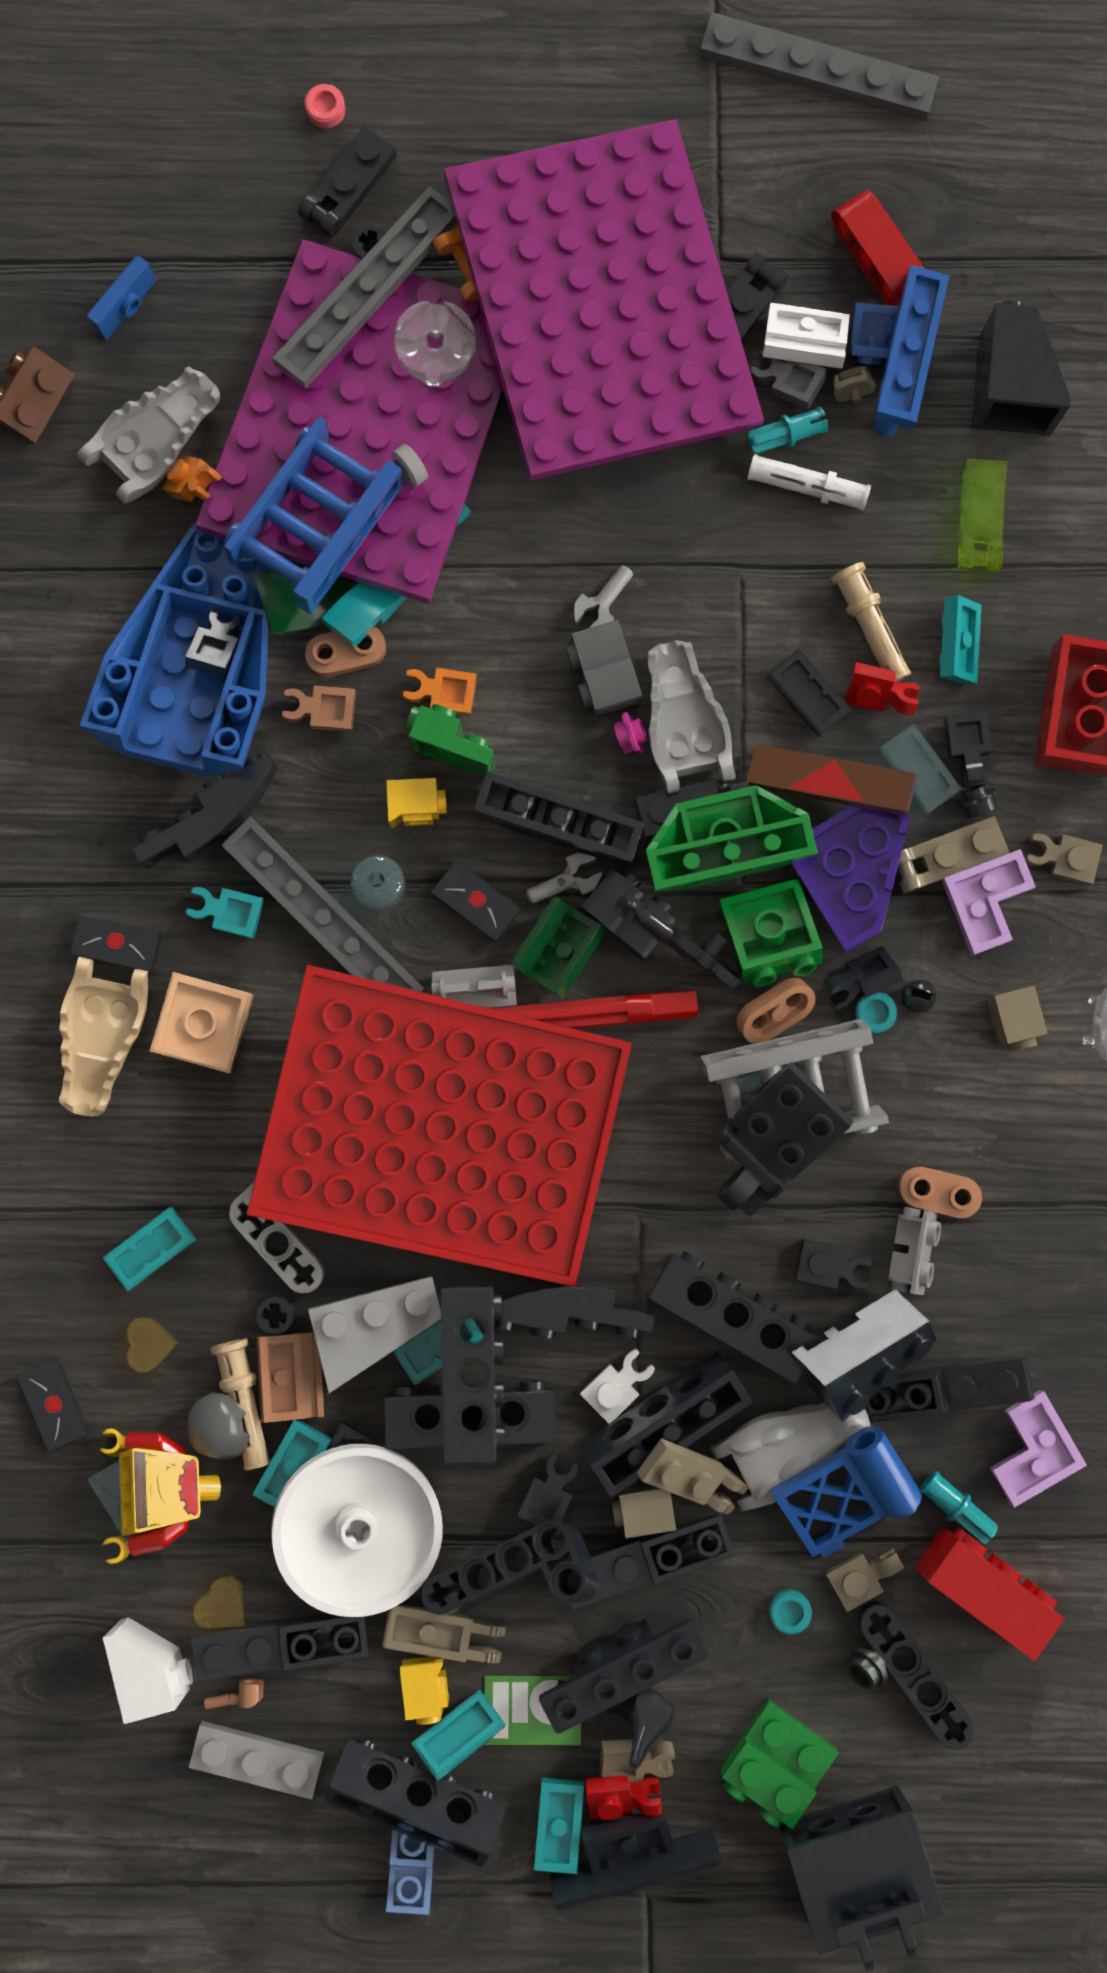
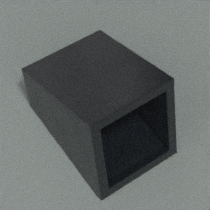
(1017, 374)

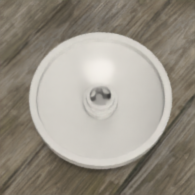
(356, 1530)

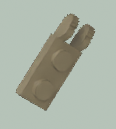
(691, 1476)
(439, 1636)

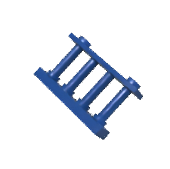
(332, 551)

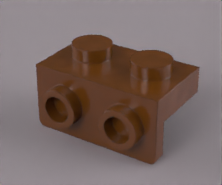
(31, 392)

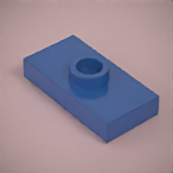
(122, 297)

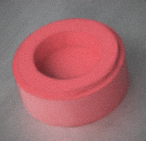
(325, 106)

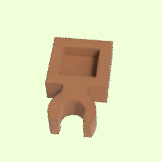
(329, 708)

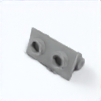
(477, 986)
(920, 1236)

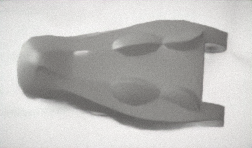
(149, 434)
(686, 721)
(783, 1445)

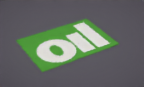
(524, 1718)

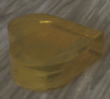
(148, 1343)
(222, 1604)

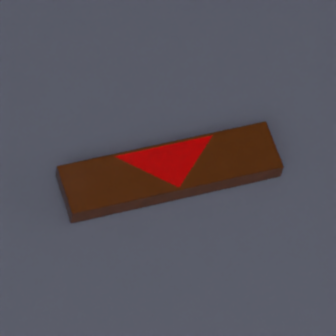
(832, 779)

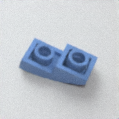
(409, 1875)

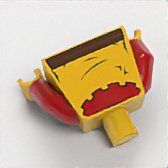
(156, 1491)

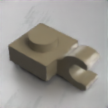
(857, 1579)

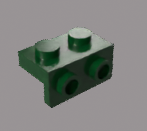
(558, 947)

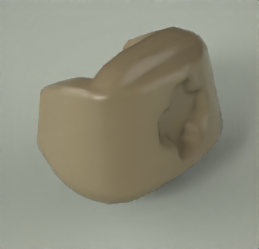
(853, 384)

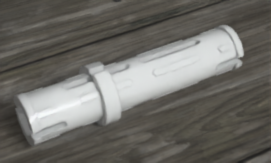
(809, 482)

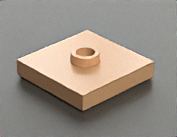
(201, 1022)

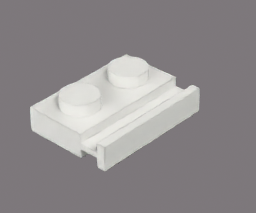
(806, 335)

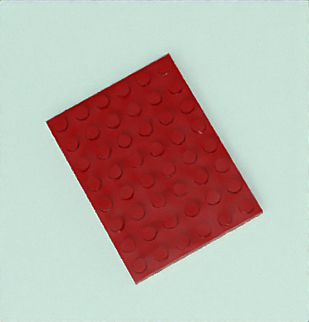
(439, 1127)

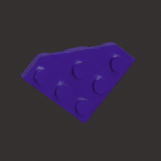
(854, 871)

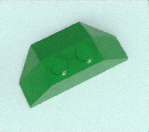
(728, 839)

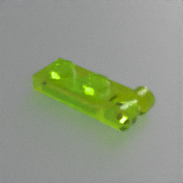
(982, 514)

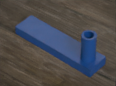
(910, 350)

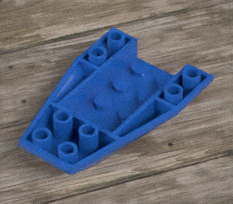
(148, 698)

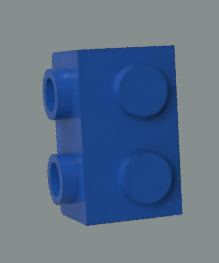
(872, 332)

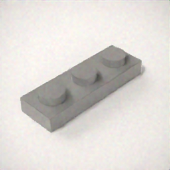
(256, 1760)

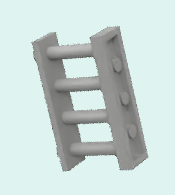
(806, 1050)

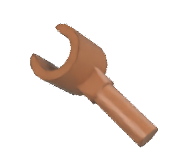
(249, 1694)

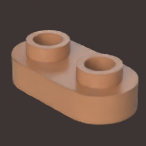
(344, 656)
(775, 1010)
(940, 1192)

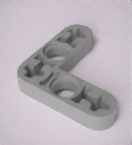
(290, 1273)

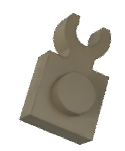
(1070, 859)
(616, 1756)

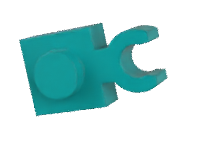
(232, 913)

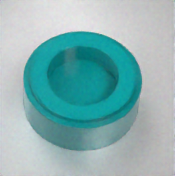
(876, 1011)
(790, 1611)

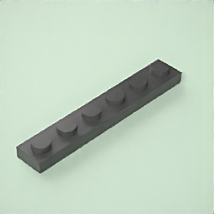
(819, 66)
(365, 288)
(314, 907)

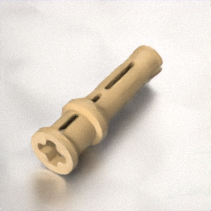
(864, 606)
(238, 1383)

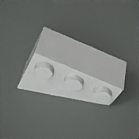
(371, 1325)

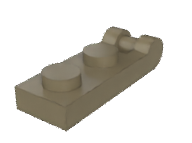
(951, 854)

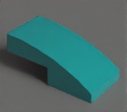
(360, 611)

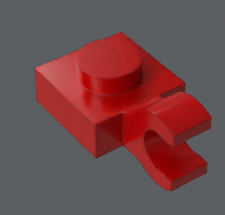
(875, 687)
(616, 1797)

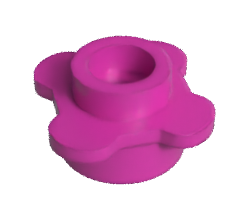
(631, 734)

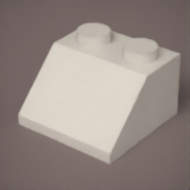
(145, 1671)

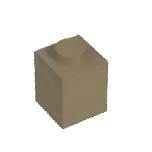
(1017, 1018)
(644, 1511)

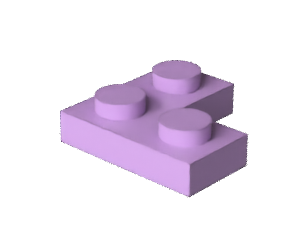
(976, 896)
(1047, 1452)

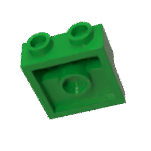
(439, 737)
(771, 933)
(777, 1765)

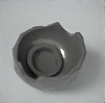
(216, 1427)

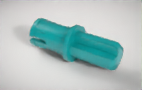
(787, 431)
(959, 1507)

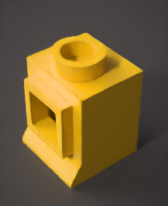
(415, 801)
(424, 1689)

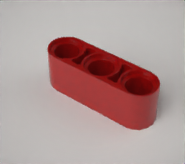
(875, 244)

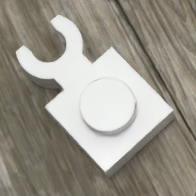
(612, 1389)

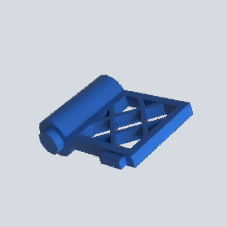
(880, 1480)

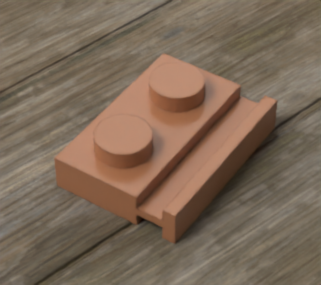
(289, 1377)

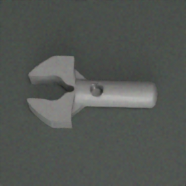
(603, 599)
(566, 880)

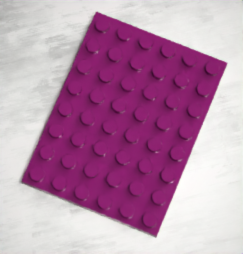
(603, 299)
(368, 414)

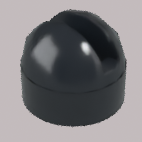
(917, 1004)

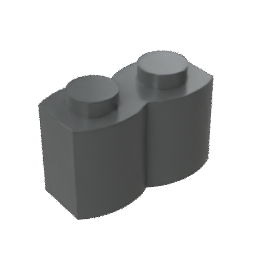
(605, 667)

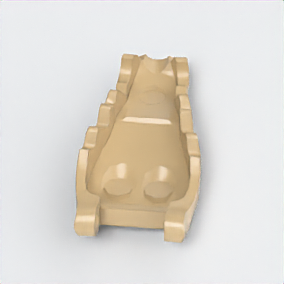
(97, 1031)

